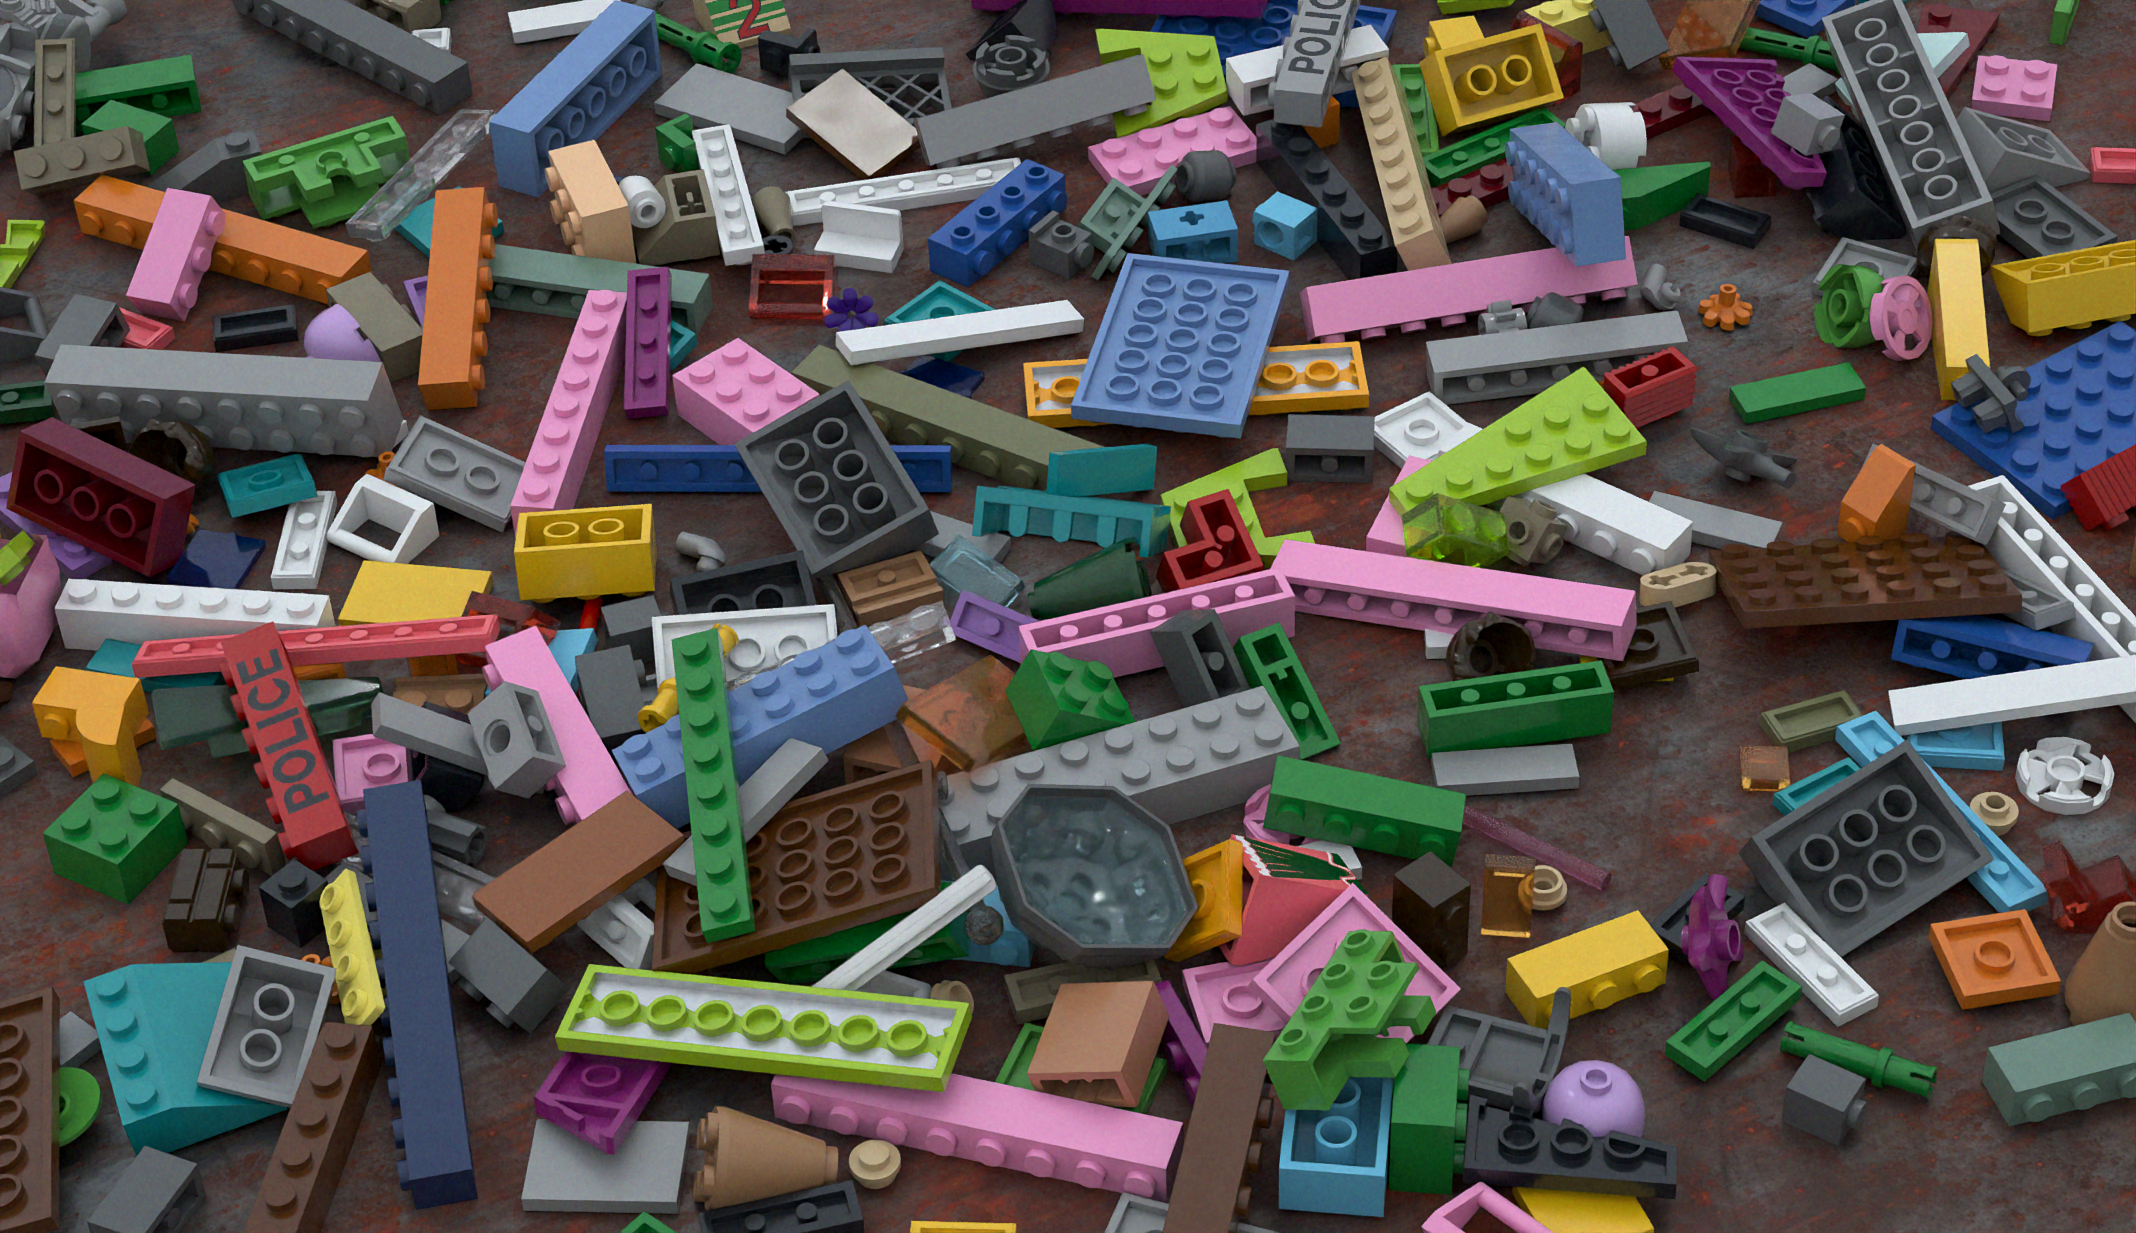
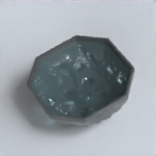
(1091, 875)

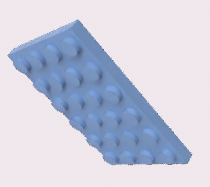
(1181, 346)

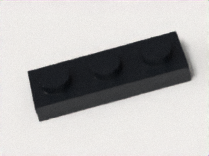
(814, 1210)

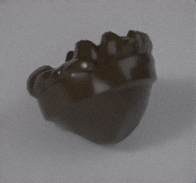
(1957, 228)
(176, 449)
(1490, 648)

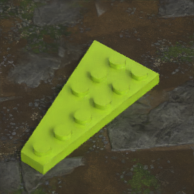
(1541, 442)

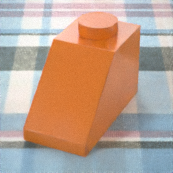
(1878, 498)

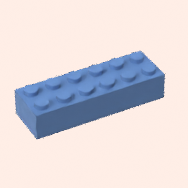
(576, 95)
(1566, 193)
(817, 698)

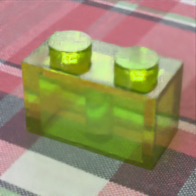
(1455, 532)

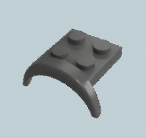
(1507, 1058)

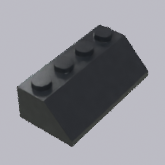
(1855, 193)

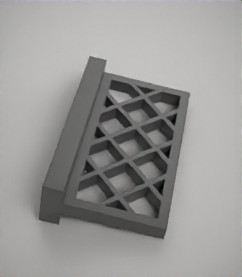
(877, 70)

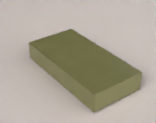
(1808, 721)

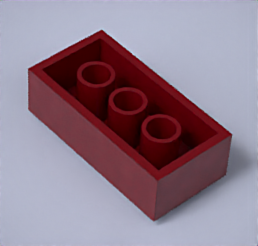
(100, 496)

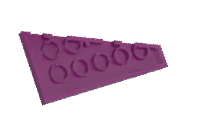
(1747, 100)

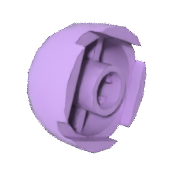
(335, 337)
(1597, 1097)

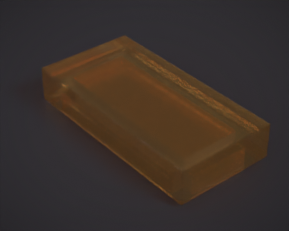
(1508, 895)

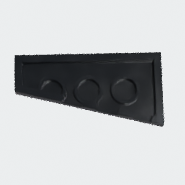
(1539, 1154)

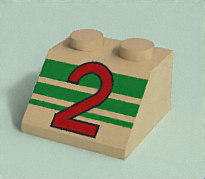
(741, 19)

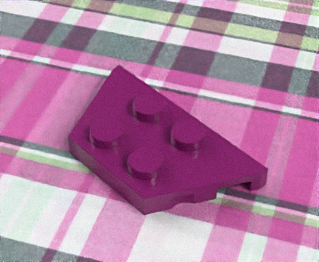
(598, 1096)

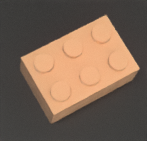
(589, 204)

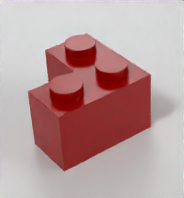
(1216, 546)

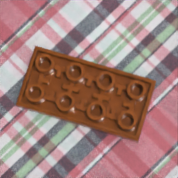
(578, 872)

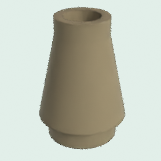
(774, 212)

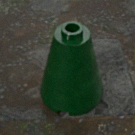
(1092, 583)

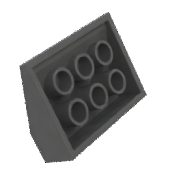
(837, 484)
(1867, 850)

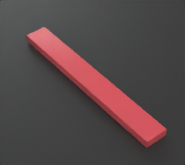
(328, 644)

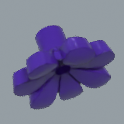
(842, 316)

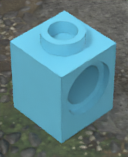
(1285, 225)

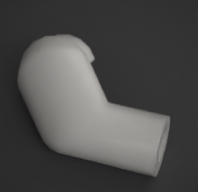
(1657, 291)
(703, 548)

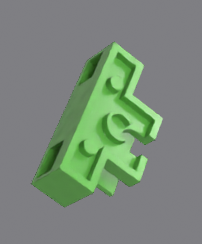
(328, 174)
(1339, 1022)

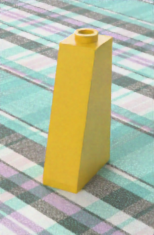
(1956, 310)

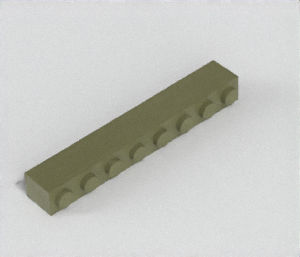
(924, 414)

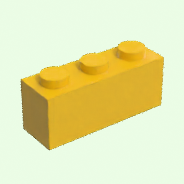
(1594, 964)

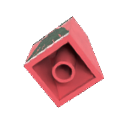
(1282, 895)

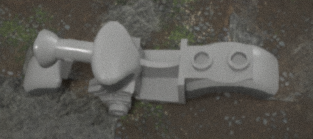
(38, 21)

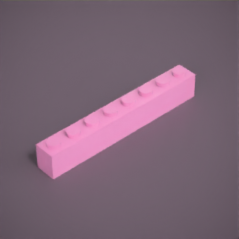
(1455, 292)
(575, 408)
(1447, 596)
(998, 1128)

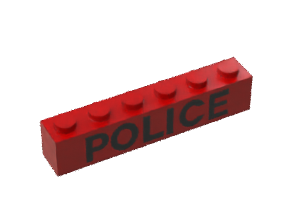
(288, 749)

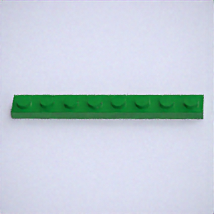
(712, 787)

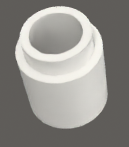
(644, 201)

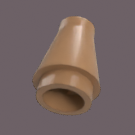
(1463, 218)

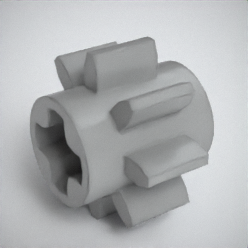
(1501, 318)

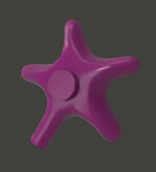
(1710, 937)

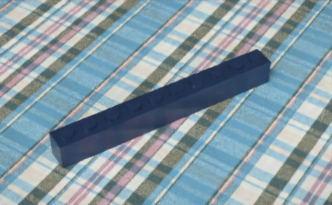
(418, 997)

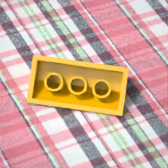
(2069, 288)

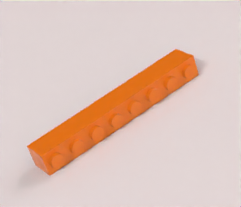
(244, 250)

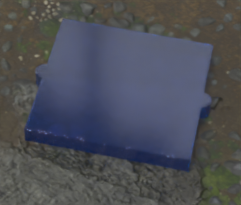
(945, 375)
(216, 560)

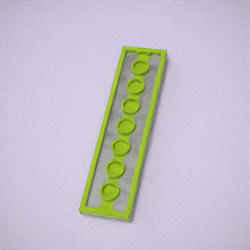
(765, 1027)

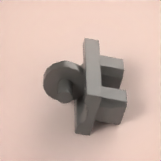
(1997, 390)

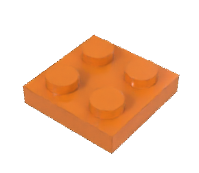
(1994, 959)

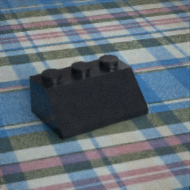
(750, 585)

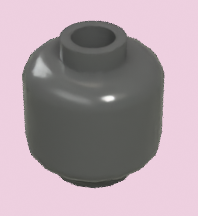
(1205, 176)
(1553, 311)

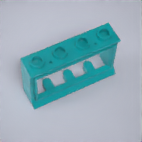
(1071, 517)

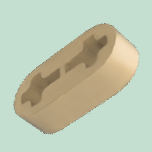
(1678, 584)

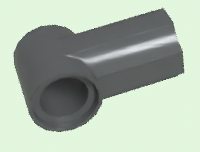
(455, 836)

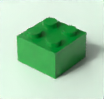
(1065, 699)
(115, 838)
(1428, 1120)

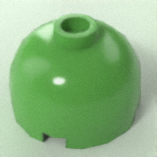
(1846, 306)

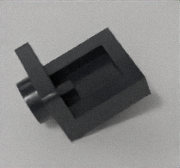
(776, 47)

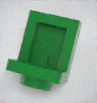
(676, 144)

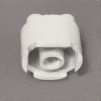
(1610, 132)

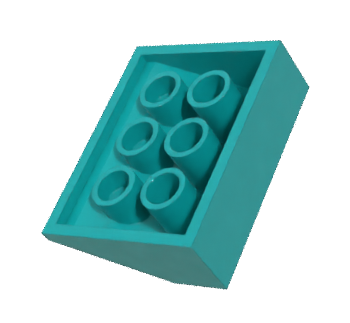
(154, 1041)

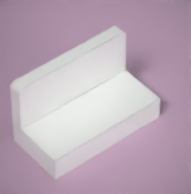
(861, 236)

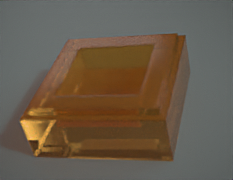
(1764, 768)

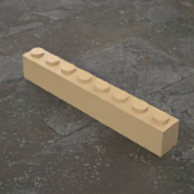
(1400, 166)

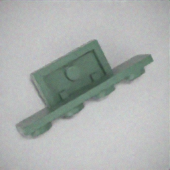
(1118, 214)

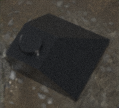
(1024, 18)

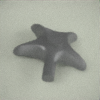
(1747, 455)

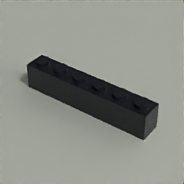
(1344, 221)

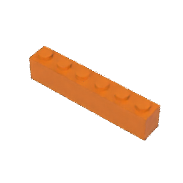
(457, 299)

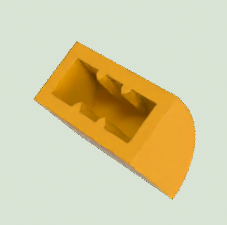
(108, 743)

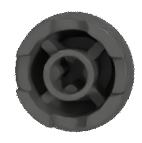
(1010, 65)

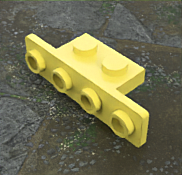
(352, 951)

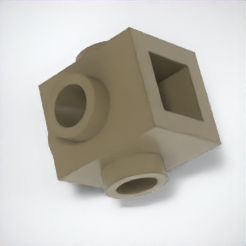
(1532, 530)

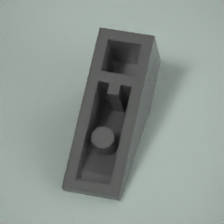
(214, 168)

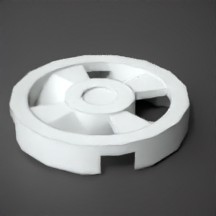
(2064, 775)

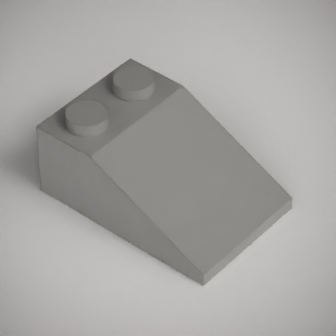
(2014, 151)
(266, 1026)

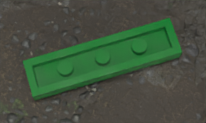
(1479, 149)

